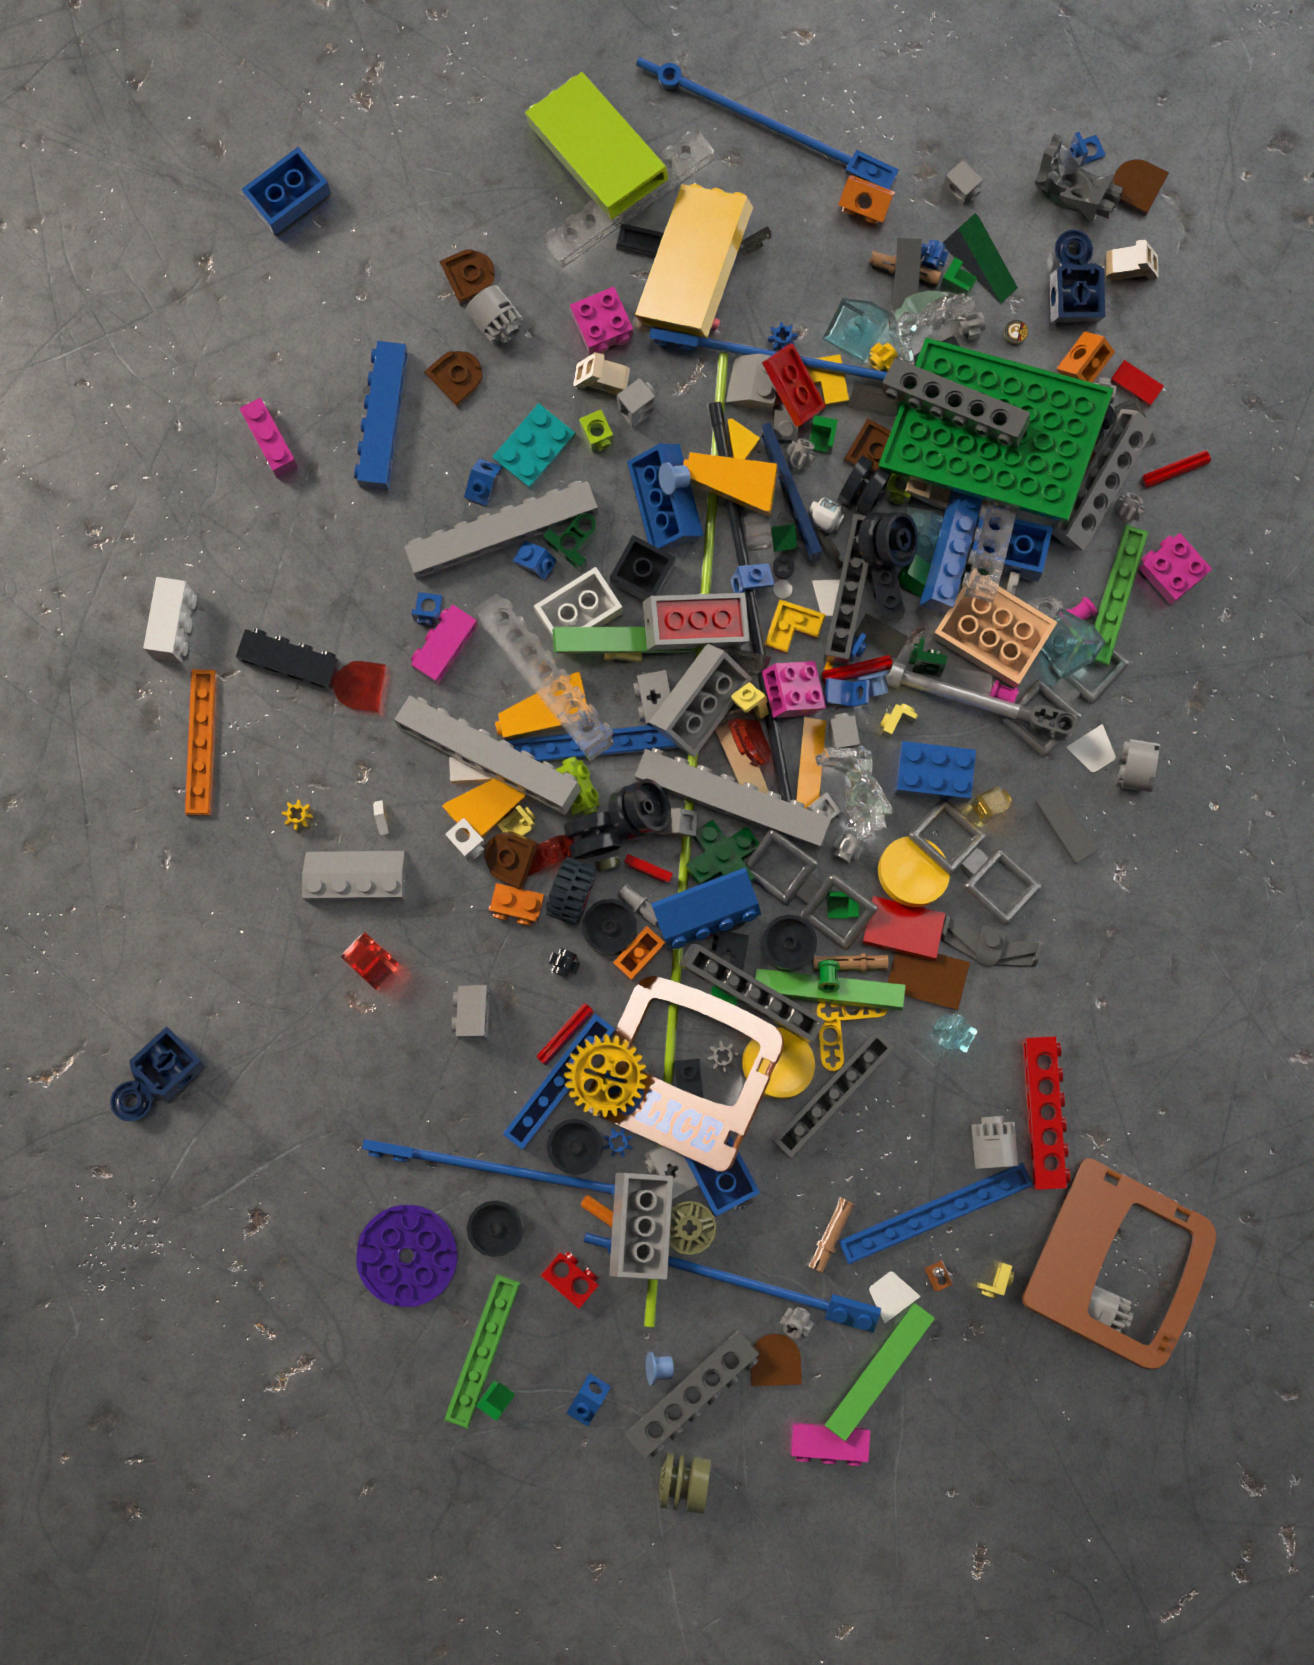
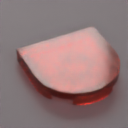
(360, 685)
(750, 740)

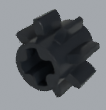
(564, 963)

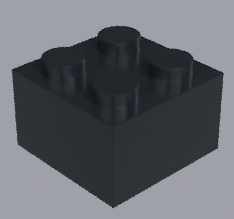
(642, 569)

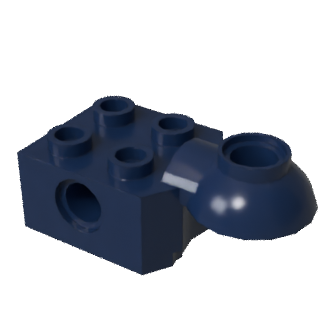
(1076, 286)
(159, 1074)

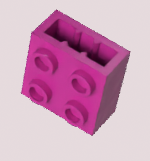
(602, 321)
(1174, 568)
(793, 689)

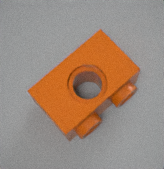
(880, 196)
(1086, 357)
(639, 953)

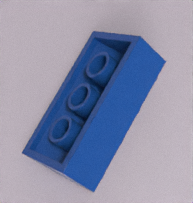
(667, 518)
(706, 909)

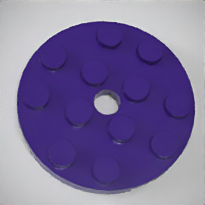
(380, 1251)

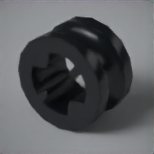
(783, 559)

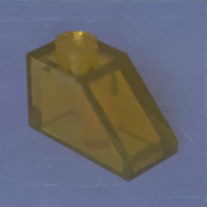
(991, 804)

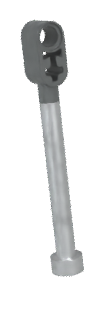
(899, 676)

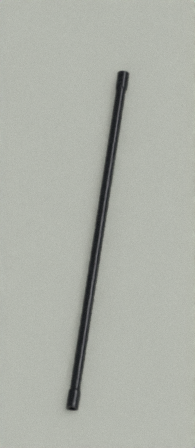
(718, 424)

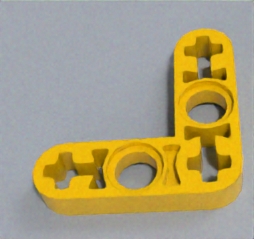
(835, 1023)

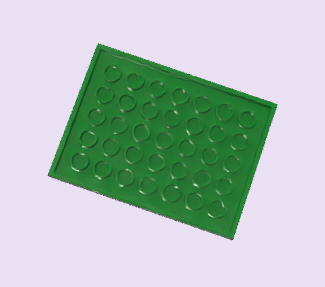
(1036, 476)

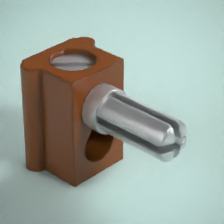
(937, 1270)

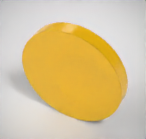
(910, 874)
(791, 1072)

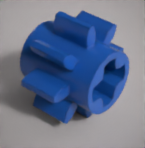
(933, 254)
(782, 330)
(615, 1135)

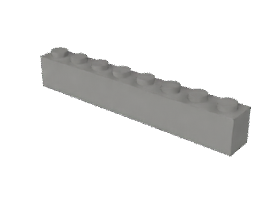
(500, 529)
(487, 754)
(733, 798)

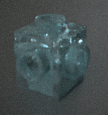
(954, 1032)

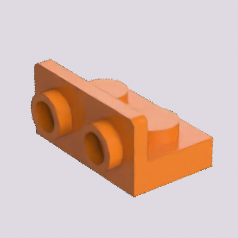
(516, 904)

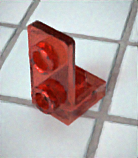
(550, 853)

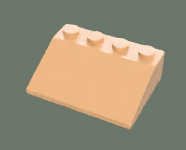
(996, 635)

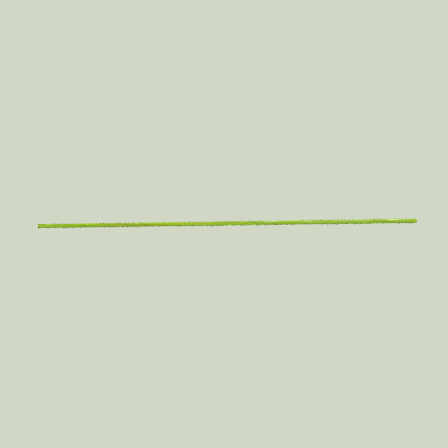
(689, 805)

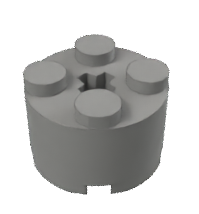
(1140, 765)

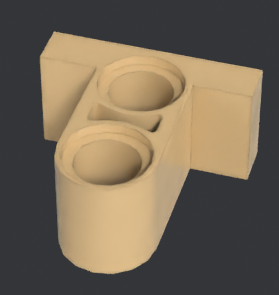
(1132, 262)
(601, 374)

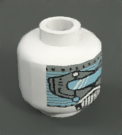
(826, 515)

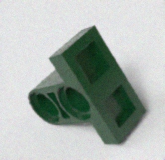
(573, 534)

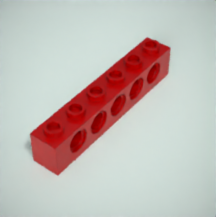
(1034, 1075)

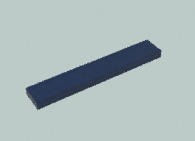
(791, 493)

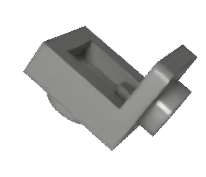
(783, 424)

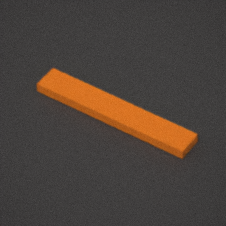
(201, 742)

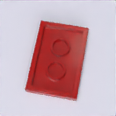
(794, 384)
(905, 929)

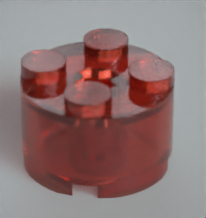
(369, 960)

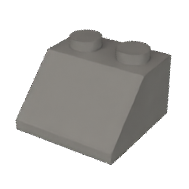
(750, 384)
(472, 1011)

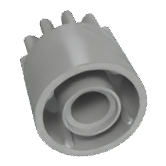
(494, 315)
(994, 1143)
(1110, 1309)

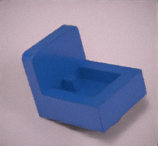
(535, 559)

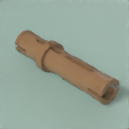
(877, 260)
(855, 963)
(831, 1235)

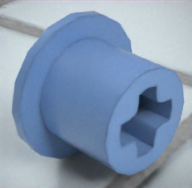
(673, 477)
(877, 682)
(658, 1368)

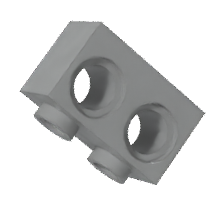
(636, 402)

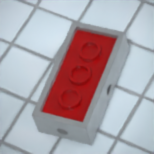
(695, 621)

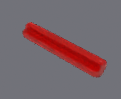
(1176, 469)
(858, 669)
(565, 1034)

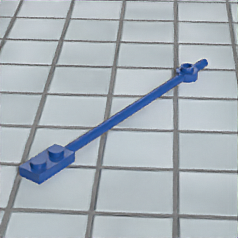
(859, 165)
(687, 341)
(402, 1153)
(837, 1310)

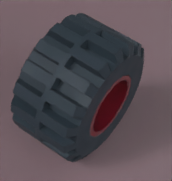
(571, 890)

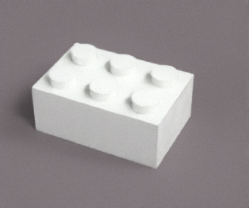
(580, 604)
(169, 620)

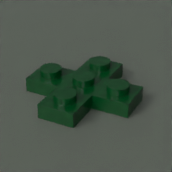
(721, 853)

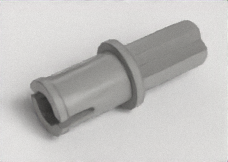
(638, 903)

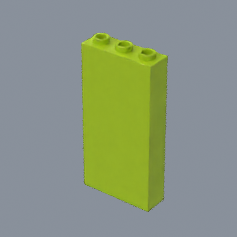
(596, 145)

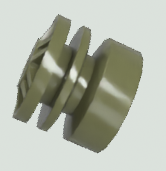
(700, 1238)
(685, 1483)

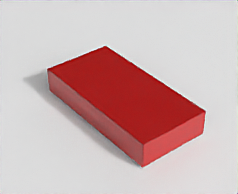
(1136, 383)
(648, 869)

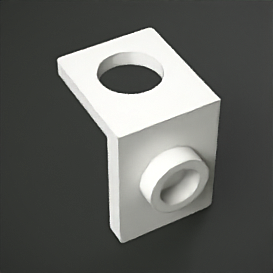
(473, 846)

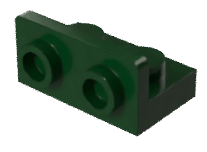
(928, 662)

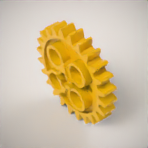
(598, 1096)

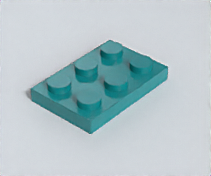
(533, 445)

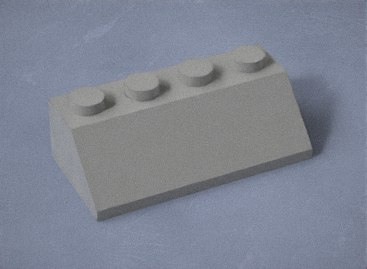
(700, 700)
(354, 876)
(641, 1226)

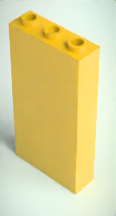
(694, 260)

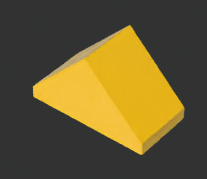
(741, 440)

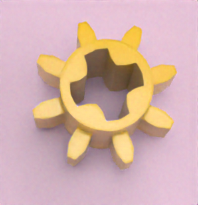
(882, 356)
(303, 810)

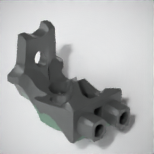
(1088, 190)

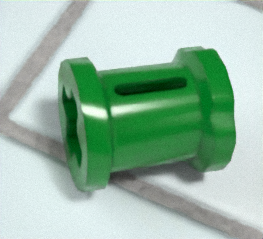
(828, 976)

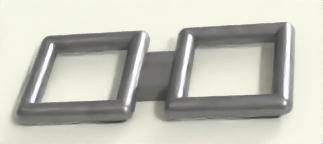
(1063, 695)
(974, 861)
(811, 889)

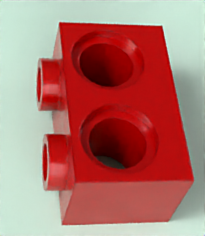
(565, 1285)

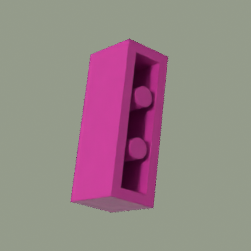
(268, 437)
(443, 644)
(818, 1442)

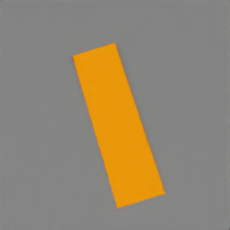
(809, 771)

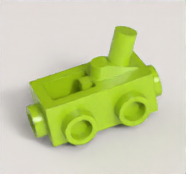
(588, 797)

